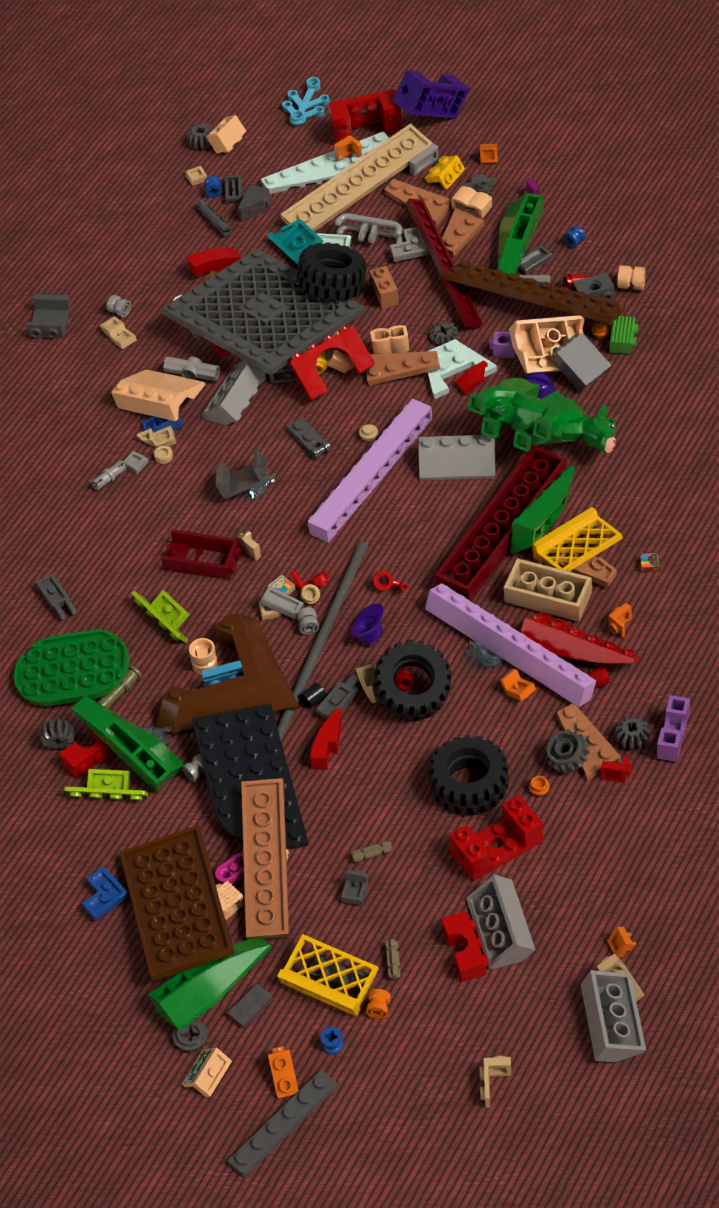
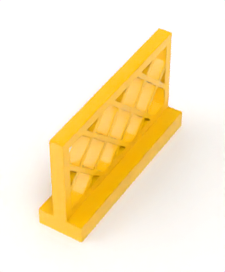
(569, 533)
(316, 988)

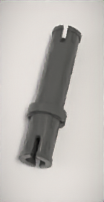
(217, 221)

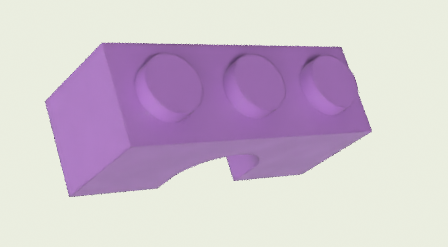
(675, 724)

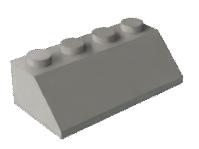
(234, 396)
(456, 457)
(500, 922)
(612, 1016)

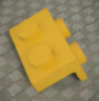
(445, 171)

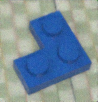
(108, 894)

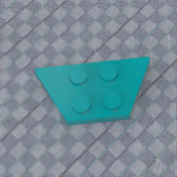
(295, 239)

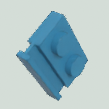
(222, 673)

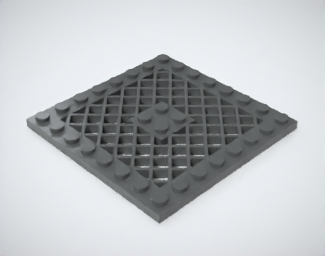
(264, 305)

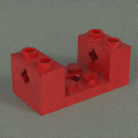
(379, 109)
(517, 831)

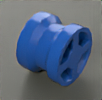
(213, 186)
(574, 236)
(336, 1044)

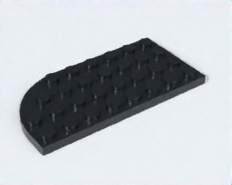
(245, 748)

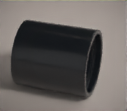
(313, 695)

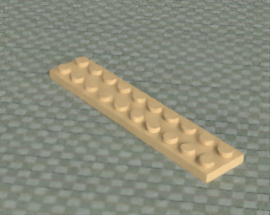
(358, 179)

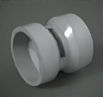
(117, 305)
(307, 620)
(193, 769)

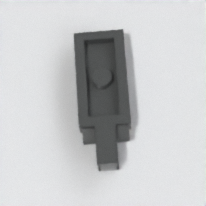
(339, 697)

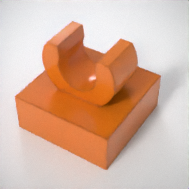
(488, 153)
(620, 942)

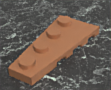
(436, 204)
(401, 365)
(599, 747)

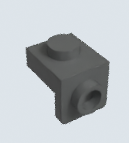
(355, 887)

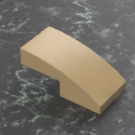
(118, 333)

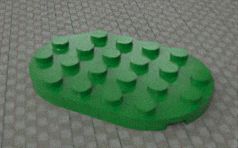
(71, 667)

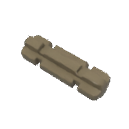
(371, 851)
(393, 961)

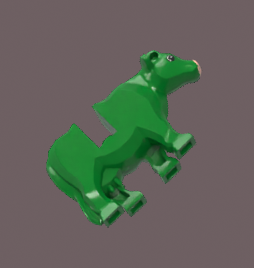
(540, 420)

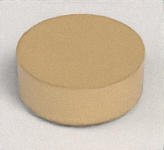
(163, 454)

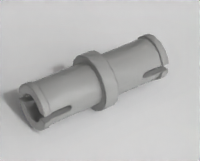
(108, 475)

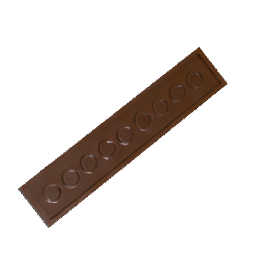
(535, 292)

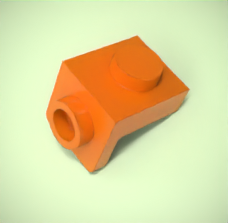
(346, 147)
(619, 618)
(517, 687)

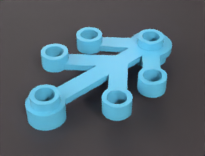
(299, 116)

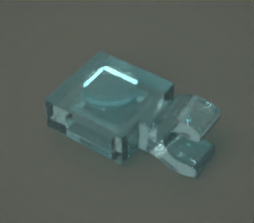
(257, 491)
(487, 657)
(158, 732)

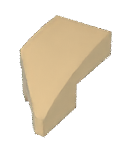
(163, 437)
(249, 546)
(366, 677)

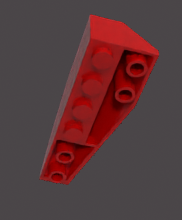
(572, 642)

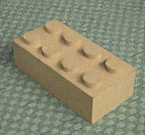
(548, 589)

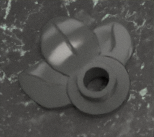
(481, 183)

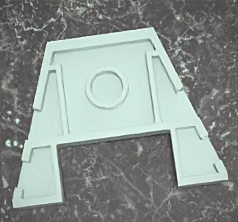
(453, 359)

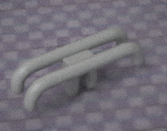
(369, 226)

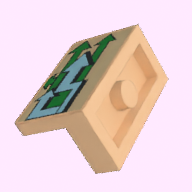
(207, 1071)

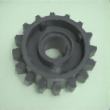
(571, 760)

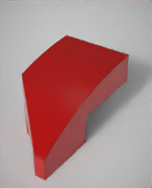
(472, 377)

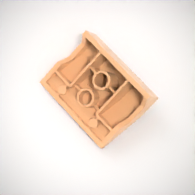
(539, 338)
(155, 393)

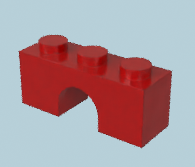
(80, 759)
(460, 931)

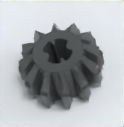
(197, 136)
(632, 732)
(57, 734)

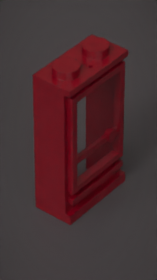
(183, 541)

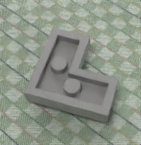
(412, 248)

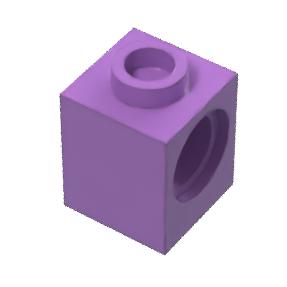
(502, 345)

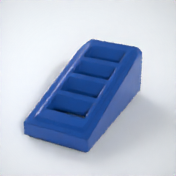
(163, 423)

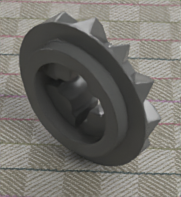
(438, 336)
(200, 1036)

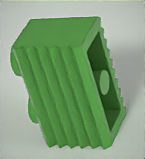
(622, 335)

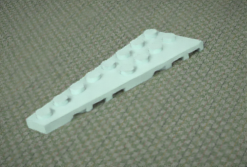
(318, 168)

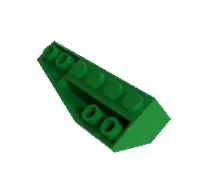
(517, 231)
(541, 513)
(135, 746)
(201, 987)

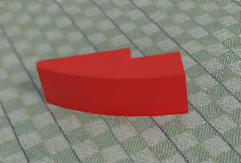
(212, 260)
(326, 741)

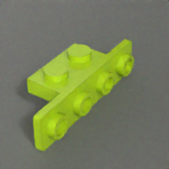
(167, 611)
(107, 783)

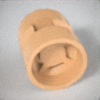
(631, 277)
(202, 655)

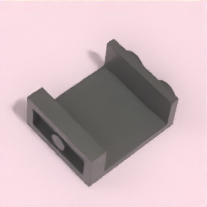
(49, 316)
(241, 480)

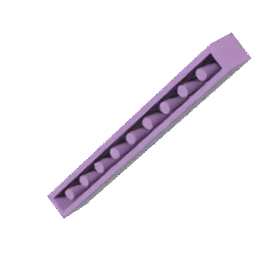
(369, 470)
(510, 645)

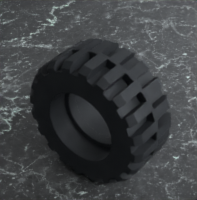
(331, 271)
(418, 656)
(468, 753)

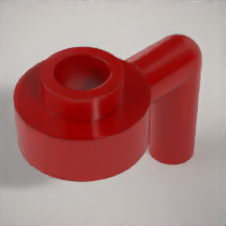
(318, 580)
(389, 581)

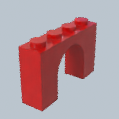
(346, 342)

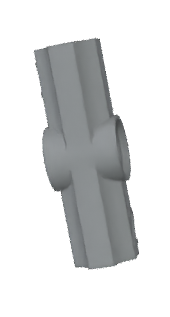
(191, 368)

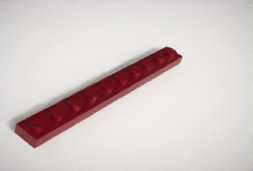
(443, 262)

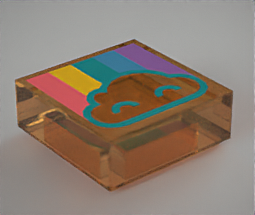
(650, 562)

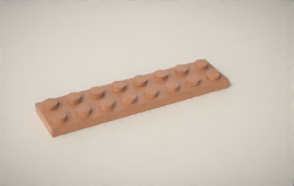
(265, 859)

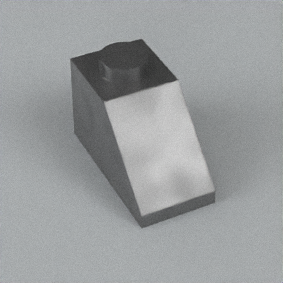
(254, 202)

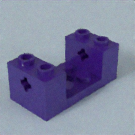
(429, 98)

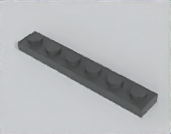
(282, 1123)

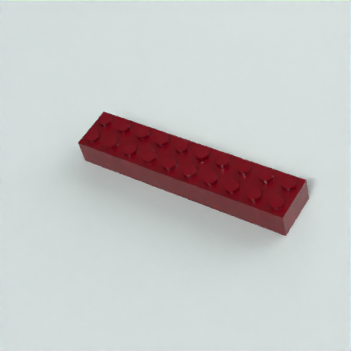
(490, 535)

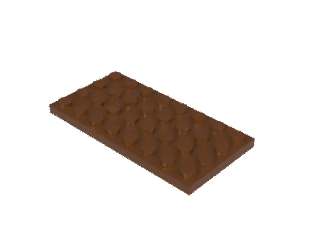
(176, 903)

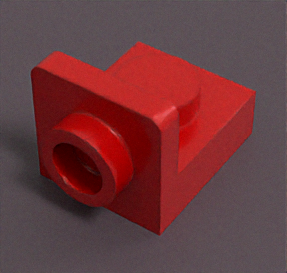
(616, 771)

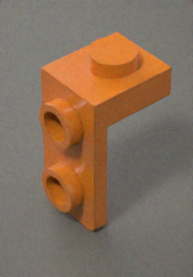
(283, 1072)

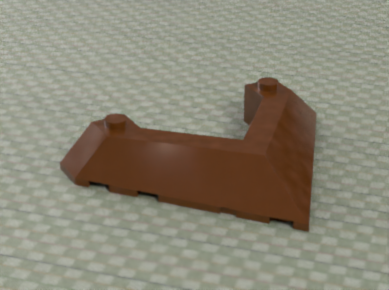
(259, 685)

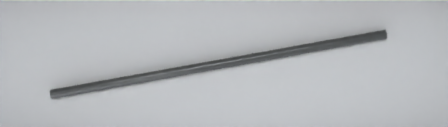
(323, 634)

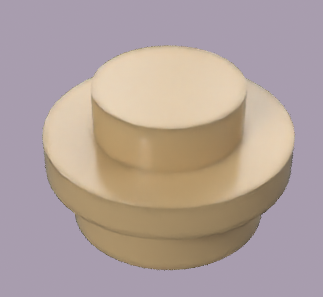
(368, 432)
(310, 594)

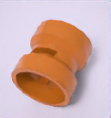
(378, 1003)

